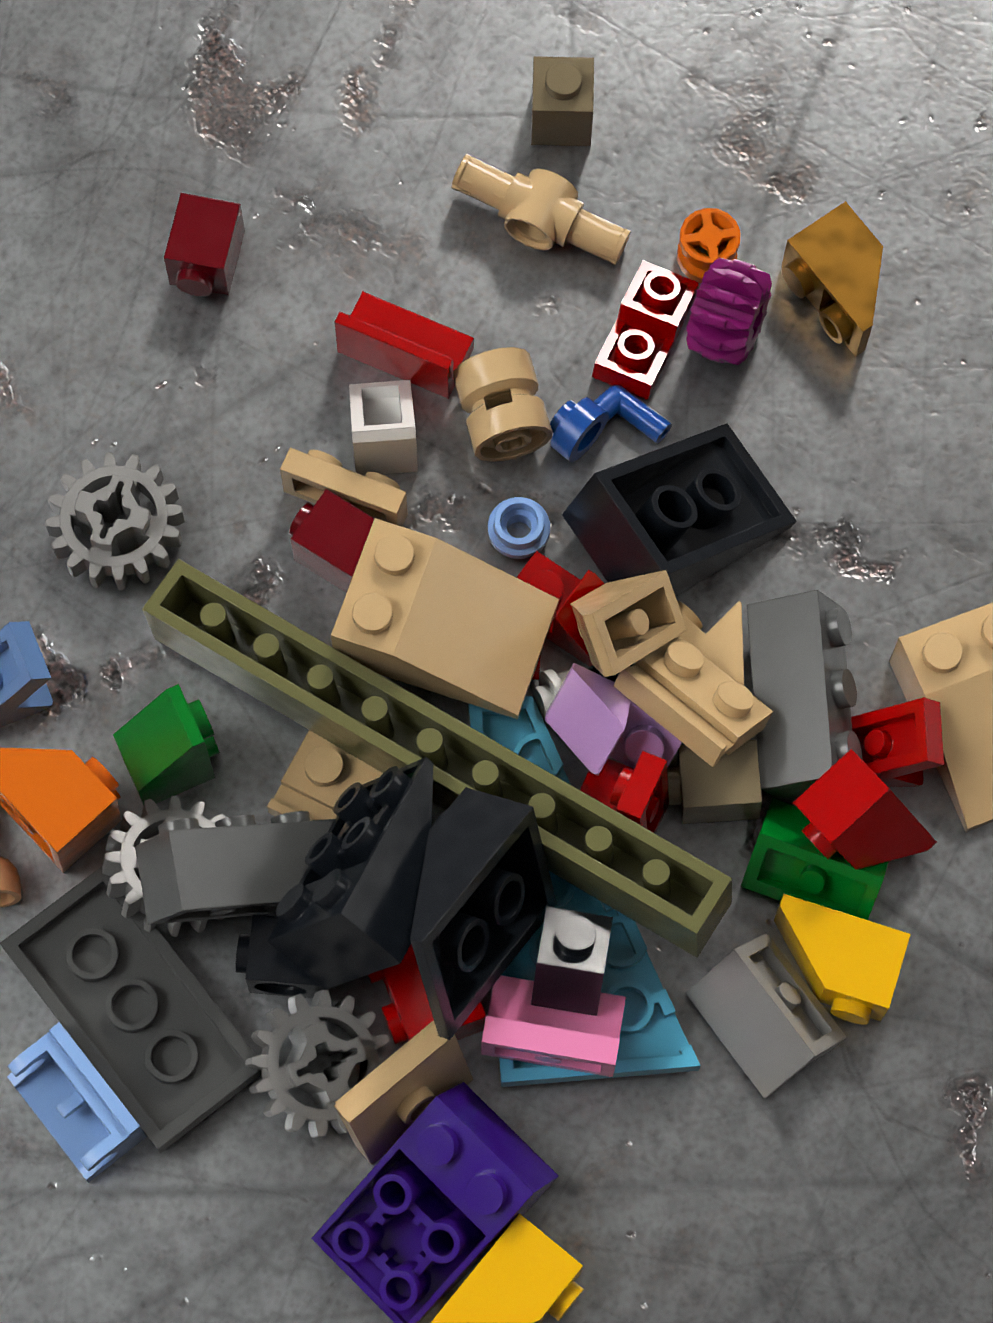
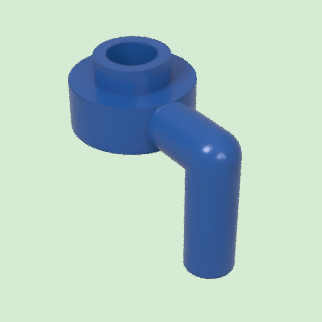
(580, 424)

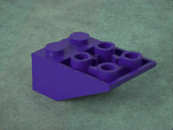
(434, 1205)

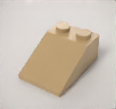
(443, 620)
(955, 667)

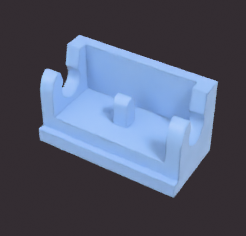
(74, 1102)

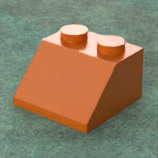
(58, 800)

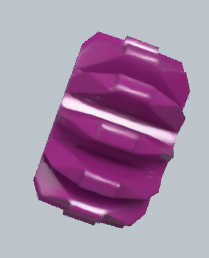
(728, 311)

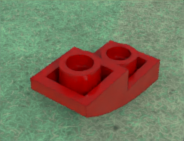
(645, 329)

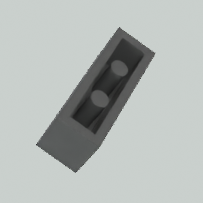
(806, 683)
(224, 868)

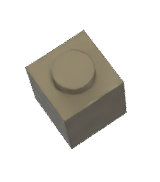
(562, 101)
(719, 792)

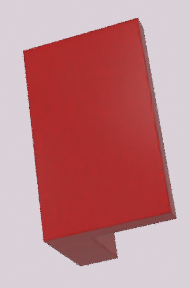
(402, 343)

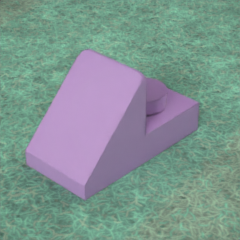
(604, 723)

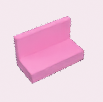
(551, 1035)

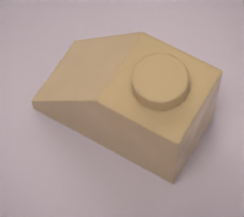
(628, 620)

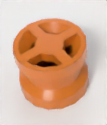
(712, 231)

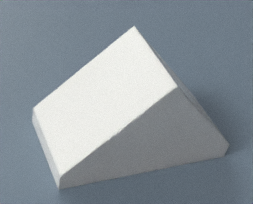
(383, 427)

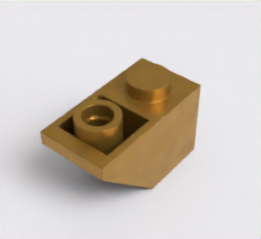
(838, 271)

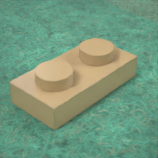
(313, 472)

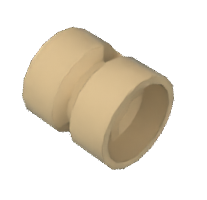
(500, 396)

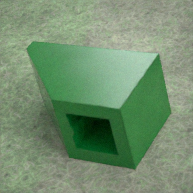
(168, 746)

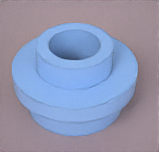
(523, 511)

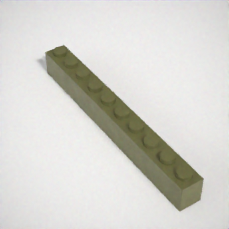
(393, 727)

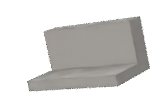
(765, 1014)

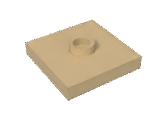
(400, 1090)

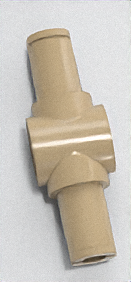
(540, 209)

